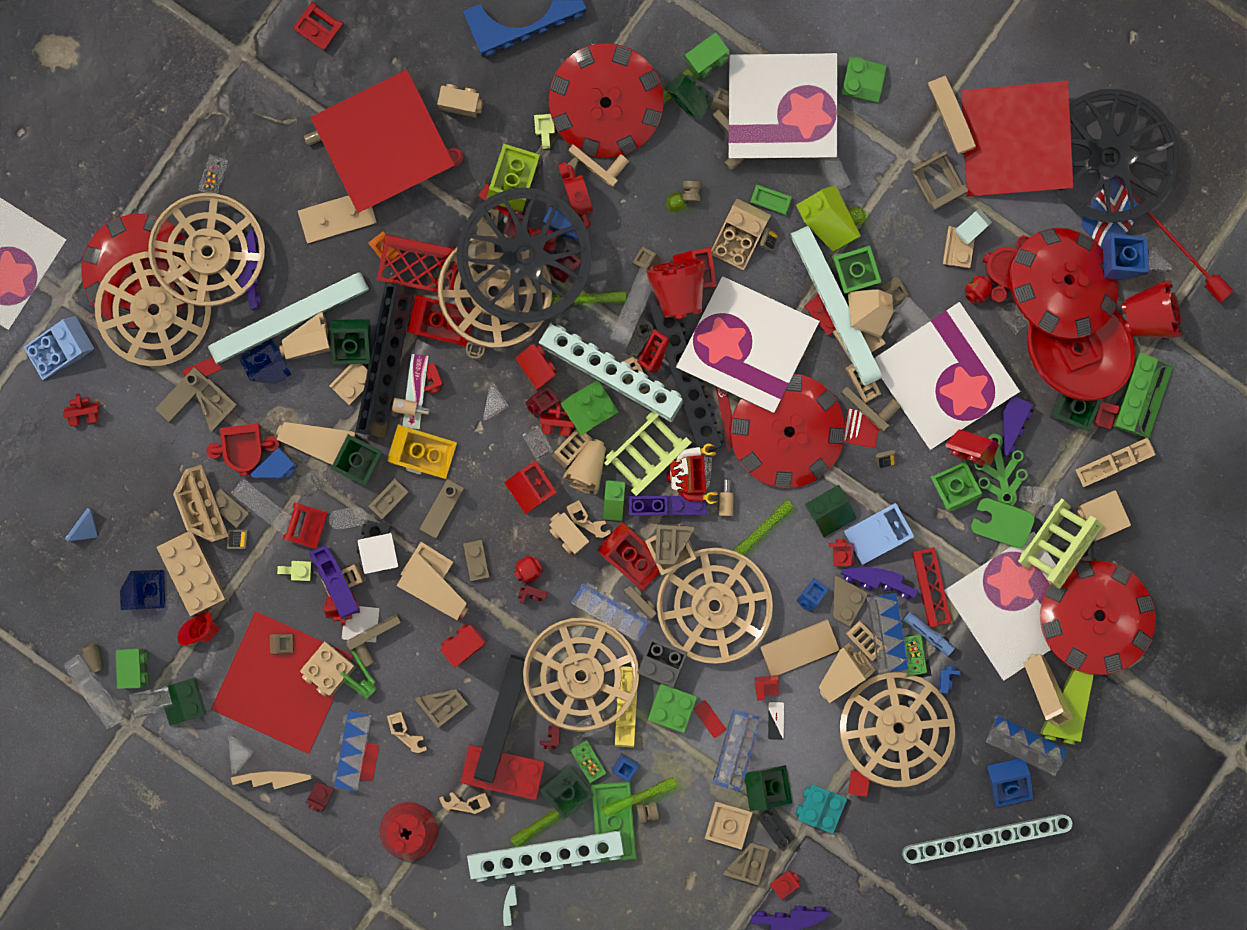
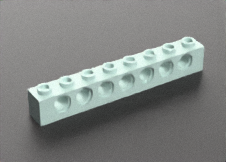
(666, 410)
(477, 861)

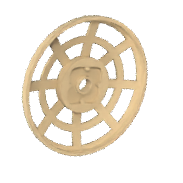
(206, 238)
(498, 280)
(140, 315)
(726, 612)
(581, 663)
(889, 738)

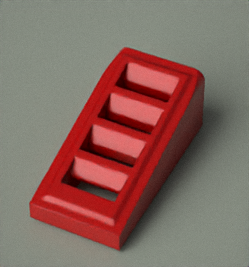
(649, 347)

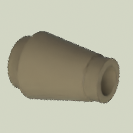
(92, 657)

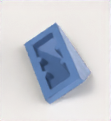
(84, 528)

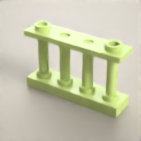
(651, 471)
(1073, 554)

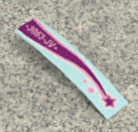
(415, 388)

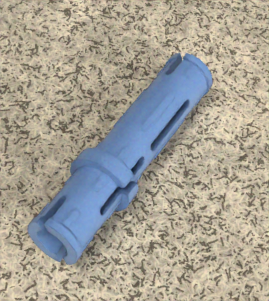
(927, 632)

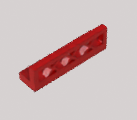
(924, 587)

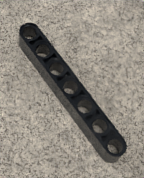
(500, 720)

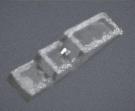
(264, 507)
(93, 692)

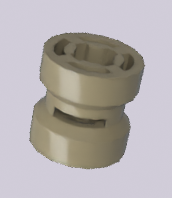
(692, 191)
(475, 351)
(652, 812)

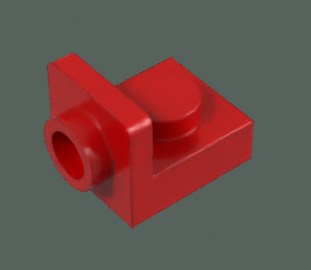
(434, 376)
(842, 553)
(785, 884)

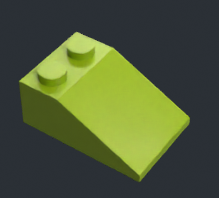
(513, 170)
(829, 218)

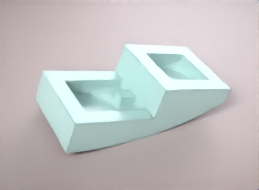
(511, 899)

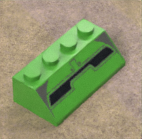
(1143, 395)

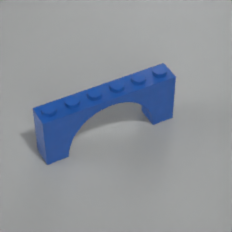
(493, 36)

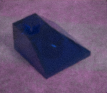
(265, 364)
(143, 590)

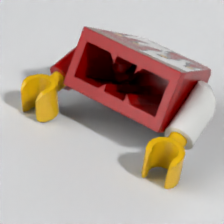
(688, 474)

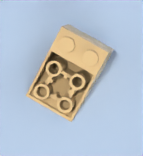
(740, 234)

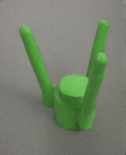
(364, 688)

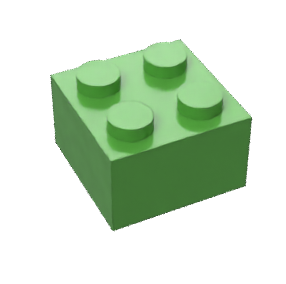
(706, 56)
(856, 270)
(589, 407)
(131, 668)
(672, 708)

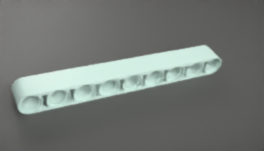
(835, 305)
(288, 318)
(995, 832)

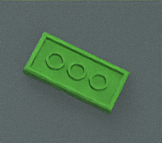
(622, 820)

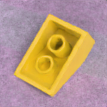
(421, 451)

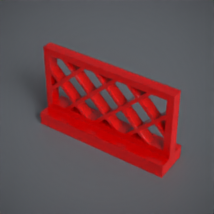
(417, 247)

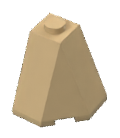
(307, 340)
(845, 673)

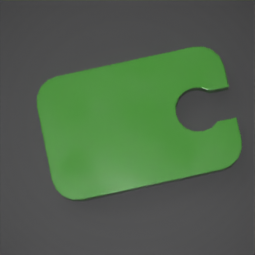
(1008, 523)

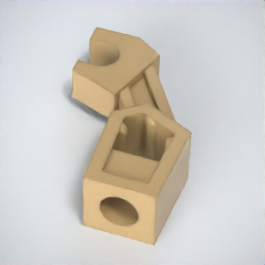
(586, 524)
(410, 741)
(456, 804)

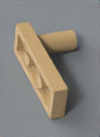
(607, 176)

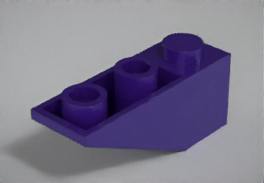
(1013, 418)

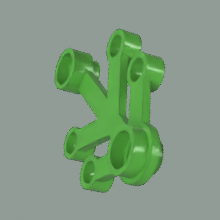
(1002, 474)

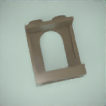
(941, 160)

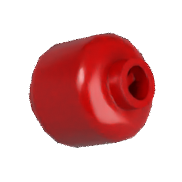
(978, 289)
(528, 569)

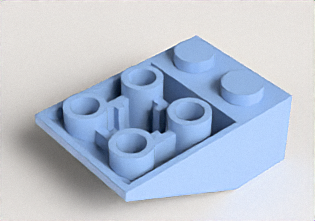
(58, 347)
(879, 533)

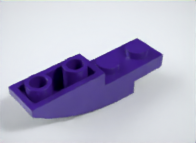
(253, 297)
(665, 506)
(871, 577)
(334, 581)
(798, 919)

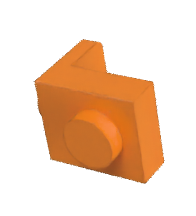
(377, 245)

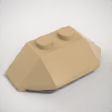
(198, 505)

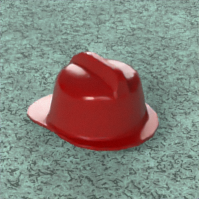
(198, 629)

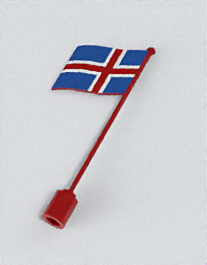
(1119, 202)

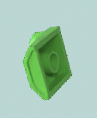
(863, 79)
(956, 487)

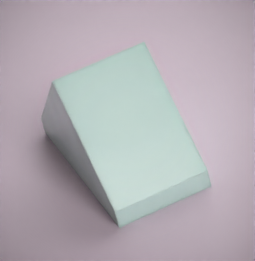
(973, 226)

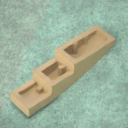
(951, 115)
(1115, 462)
(278, 778)

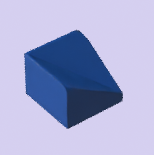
(625, 767)

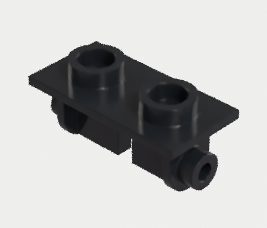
(776, 828)

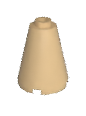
(587, 468)

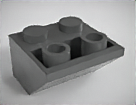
(662, 662)

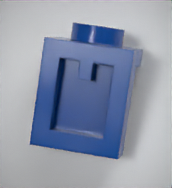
(812, 595)
(945, 682)

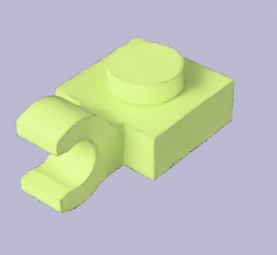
(544, 127)
(299, 570)

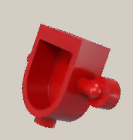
(576, 193)
(998, 269)
(242, 447)

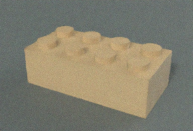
(192, 573)

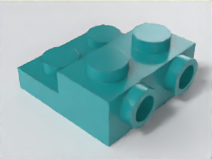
(820, 808)

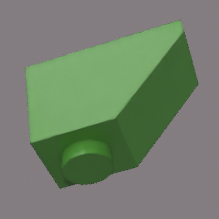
(614, 500)

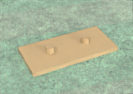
(333, 219)
(799, 648)

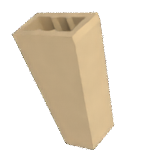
(313, 440)
(431, 588)
(1047, 690)

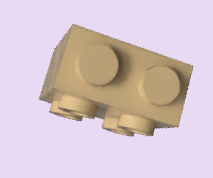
(459, 101)
(1107, 511)
(566, 530)
(325, 669)

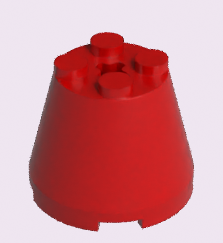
(678, 286)
(1153, 312)
(415, 819)

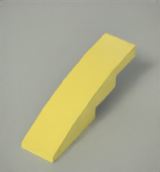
(626, 723)

